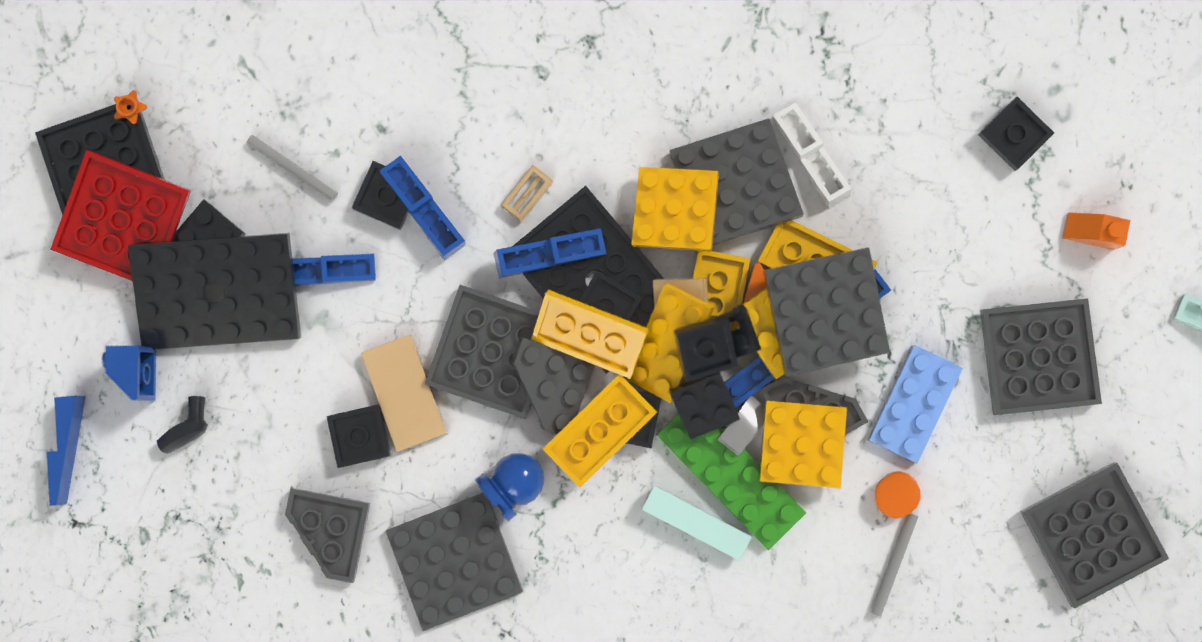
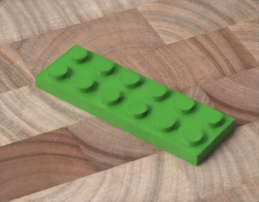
(735, 481)

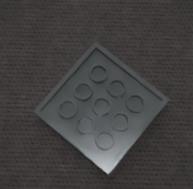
(752, 180)
(826, 311)
(479, 351)
(1040, 356)
(1094, 535)
(454, 561)

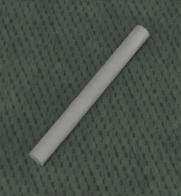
(292, 168)
(894, 564)

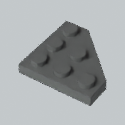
(551, 382)
(796, 392)
(330, 530)

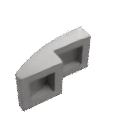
(740, 433)

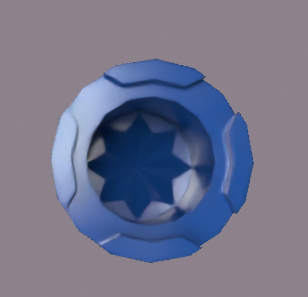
(514, 482)

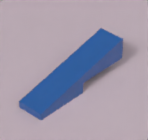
(422, 207)
(549, 253)
(334, 269)
(61, 462)

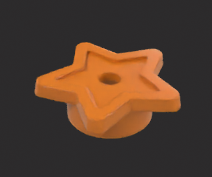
(126, 100)

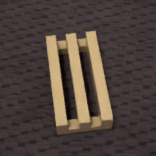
(513, 211)

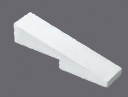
(812, 156)

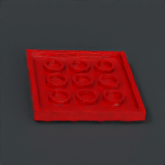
(116, 208)

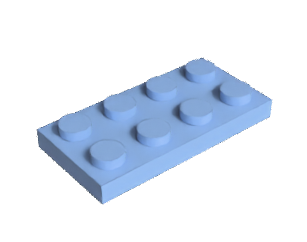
(915, 404)

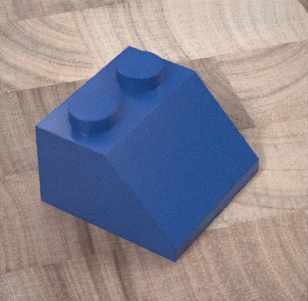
(132, 370)

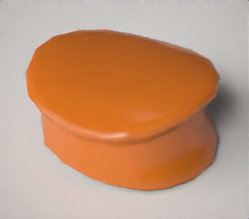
(897, 494)

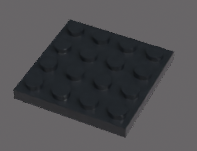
(98, 131)

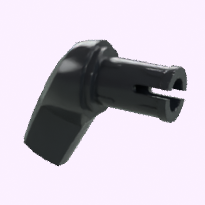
(188, 430)

